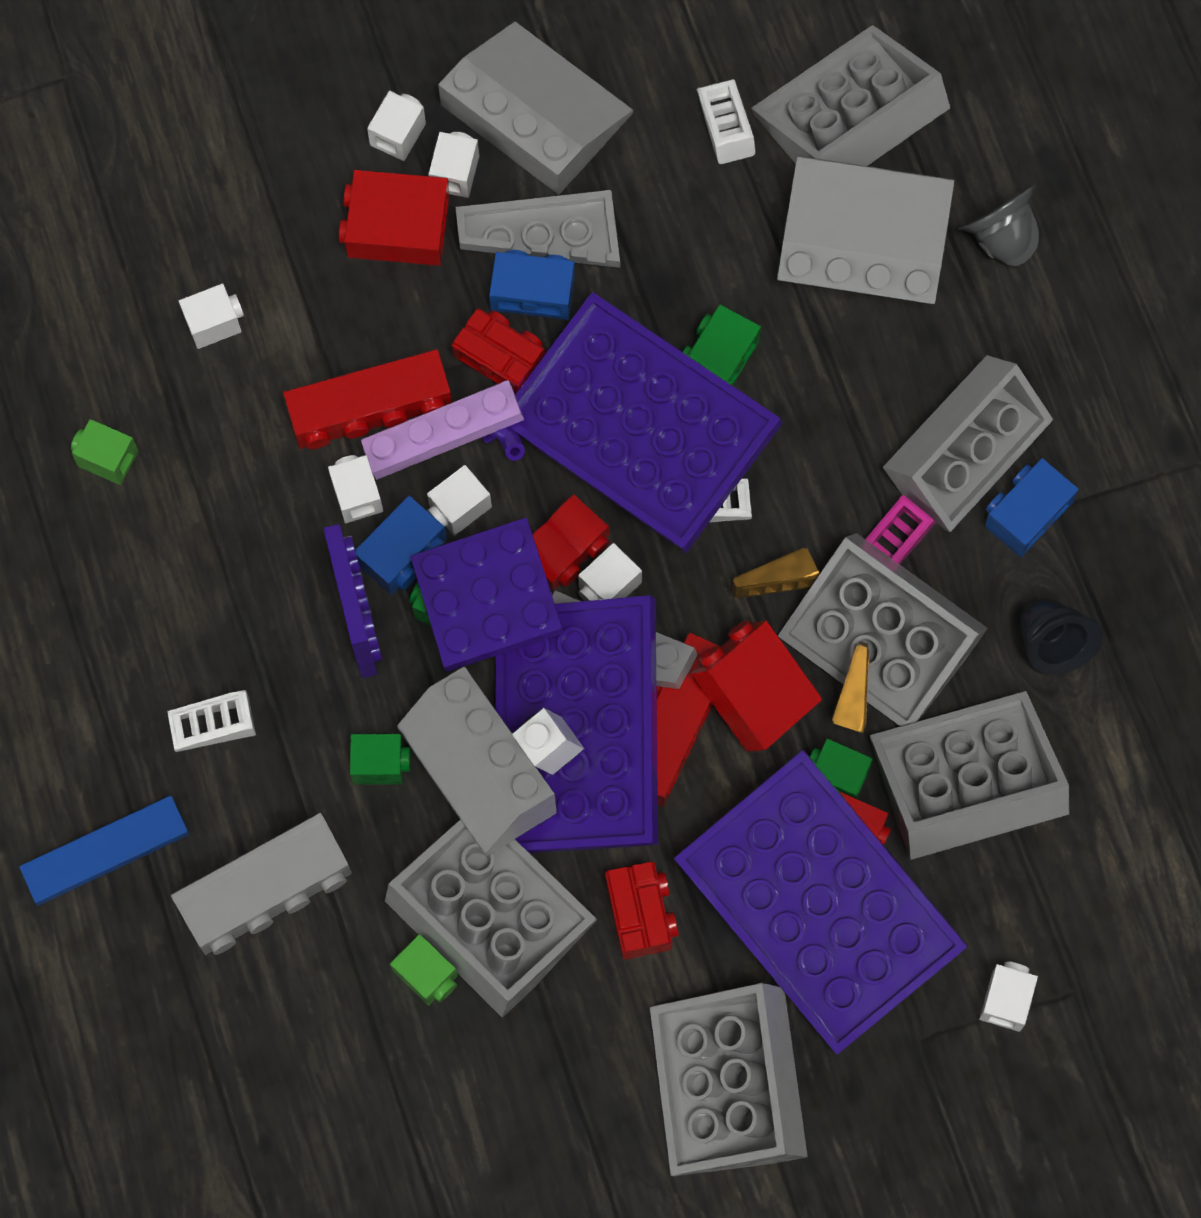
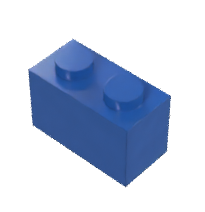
(532, 284)
(1030, 506)
(402, 534)

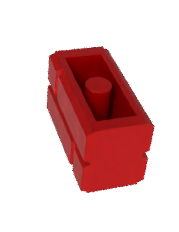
(497, 350)
(640, 910)

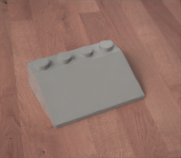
(854, 102)
(533, 105)
(866, 229)
(909, 627)
(970, 775)
(489, 915)
(728, 1080)

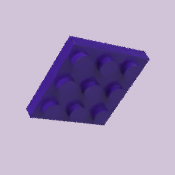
(486, 594)
(353, 600)

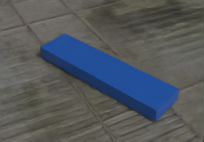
(104, 850)

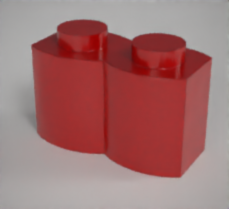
(568, 540)

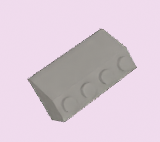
(969, 441)
(477, 762)
(262, 885)

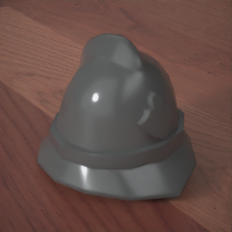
(1008, 230)

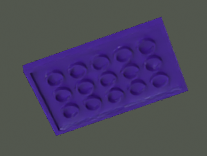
(641, 421)
(606, 692)
(820, 902)

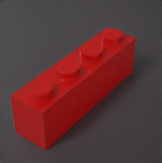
(367, 399)
(679, 722)

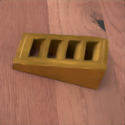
(783, 574)
(852, 704)

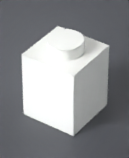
(397, 125)
(457, 160)
(212, 315)
(355, 488)
(459, 500)
(609, 576)
(548, 741)
(1009, 996)

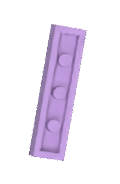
(442, 429)

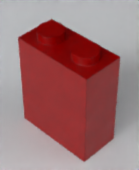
(395, 217)
(755, 685)

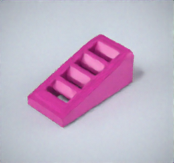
(892, 517)

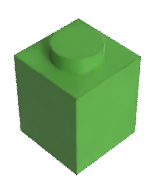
(104, 451)
(425, 971)

